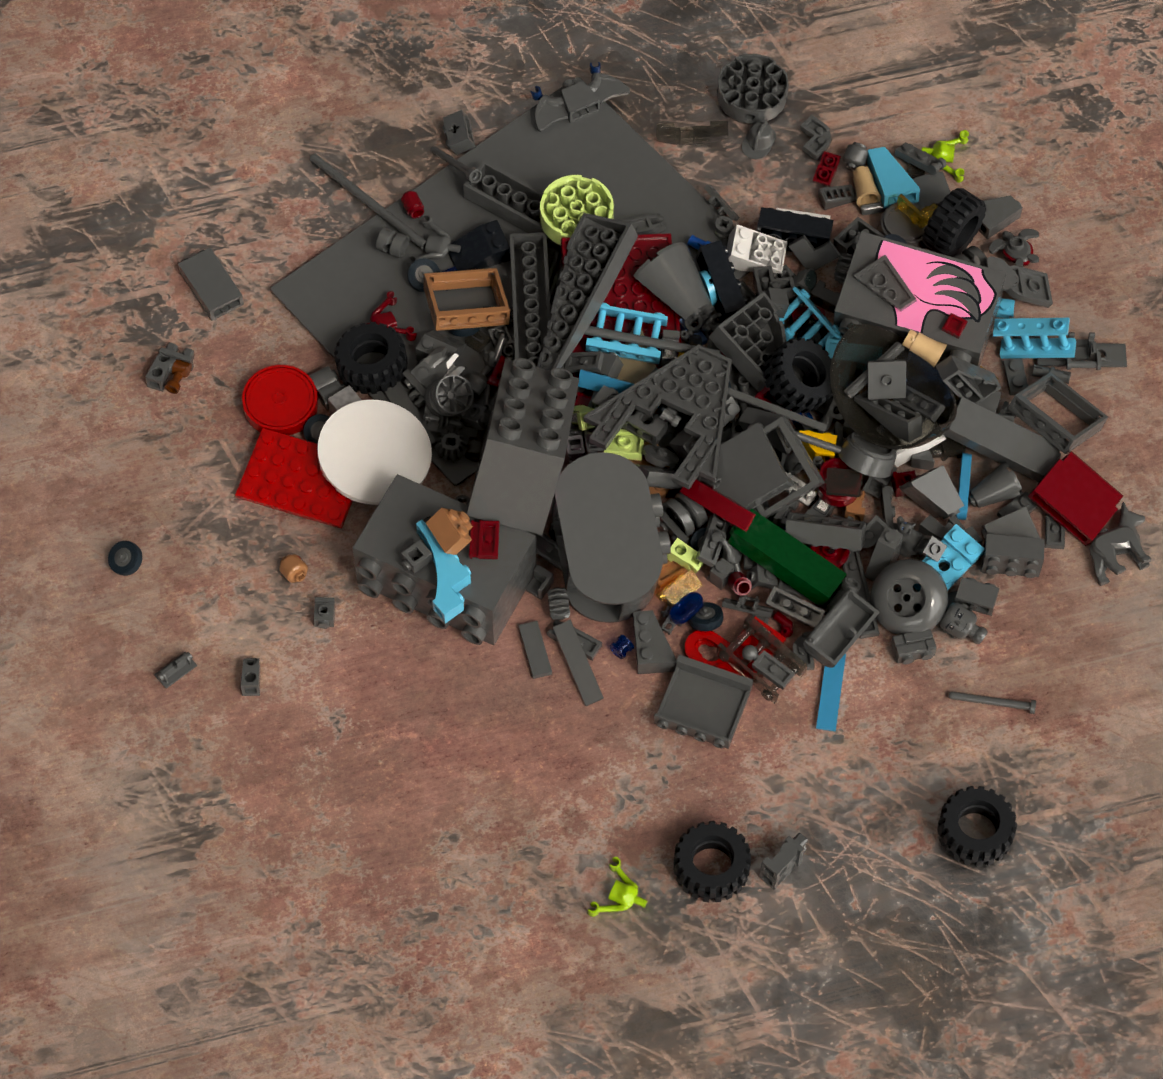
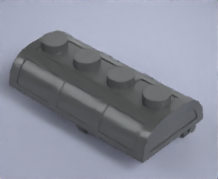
(840, 628)

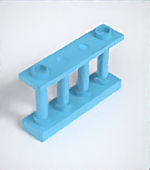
(803, 296)
(1034, 348)
(632, 350)

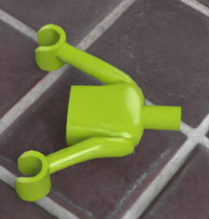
(946, 150)
(622, 893)

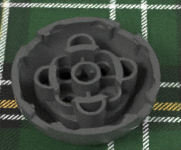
(932, 596)

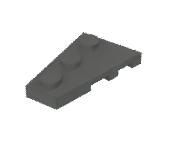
(887, 283)

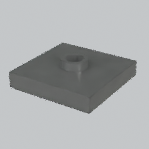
(886, 379)

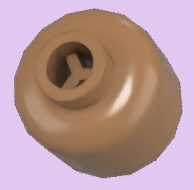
(293, 568)

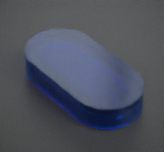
(686, 608)

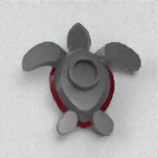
(1016, 247)

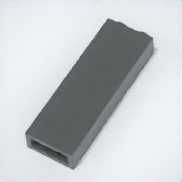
(1002, 440)

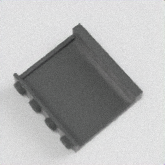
(750, 468)
(704, 702)

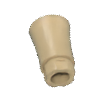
(865, 186)
(924, 347)

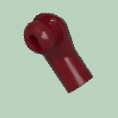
(786, 624)

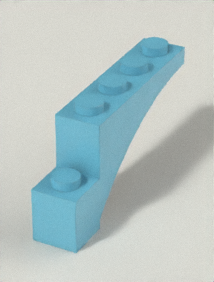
(451, 576)

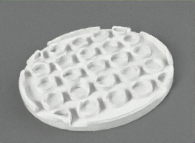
(369, 445)

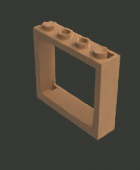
(467, 317)

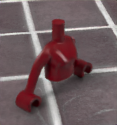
(389, 319)

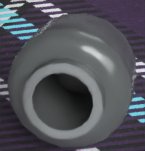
(855, 155)

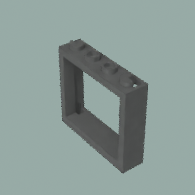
(1046, 425)
(805, 460)

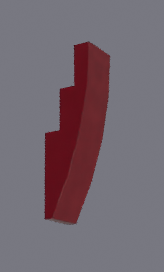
(719, 504)

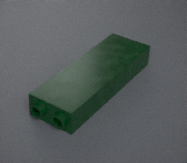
(788, 559)

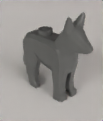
(1118, 541)

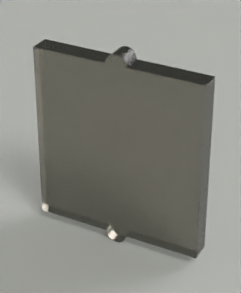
(843, 482)

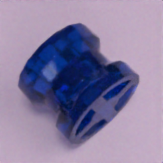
(621, 646)

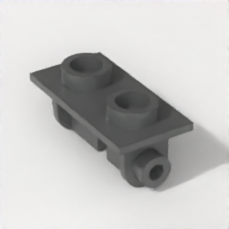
(176, 669)

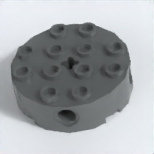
(752, 88)

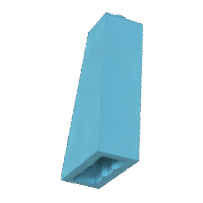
(891, 177)

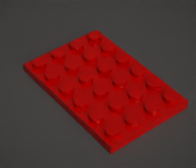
(289, 478)

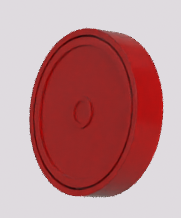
(280, 399)

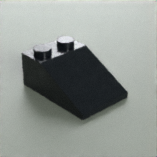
(481, 248)

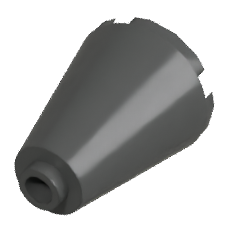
(996, 487)

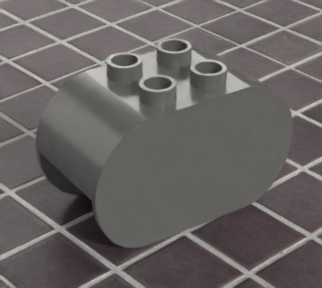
(608, 536)

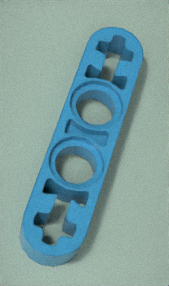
(964, 482)

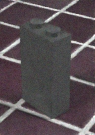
(210, 284)

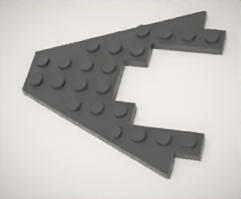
(691, 384)

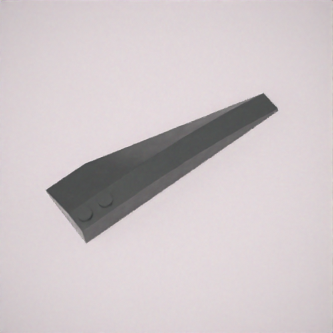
(589, 271)

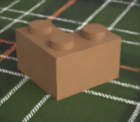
(450, 529)

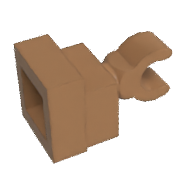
(855, 510)

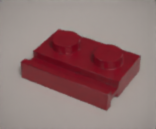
(484, 539)

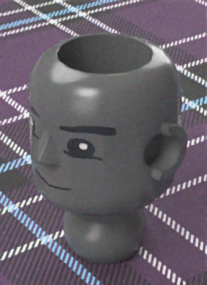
(961, 622)

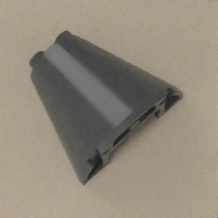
(676, 281)

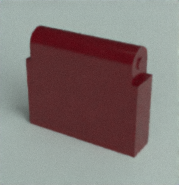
(1076, 497)

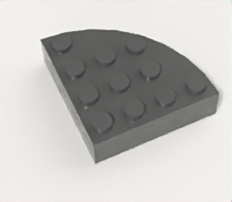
(751, 337)

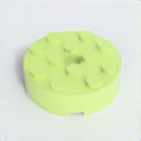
(566, 202)

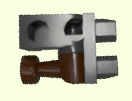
(167, 363)

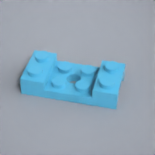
(960, 555)

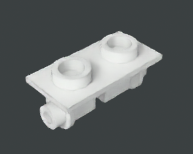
(806, 499)

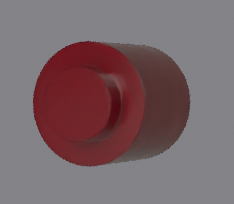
(412, 204)
(739, 583)

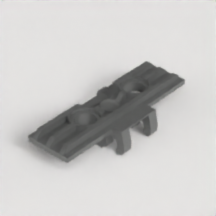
(1089, 355)

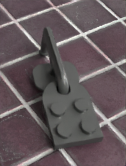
(1022, 282)

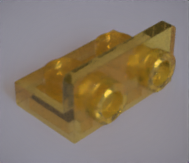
(680, 587)

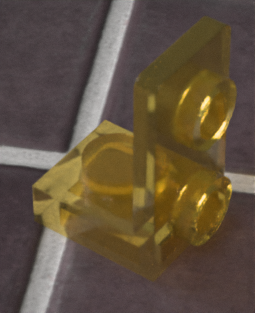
(916, 217)

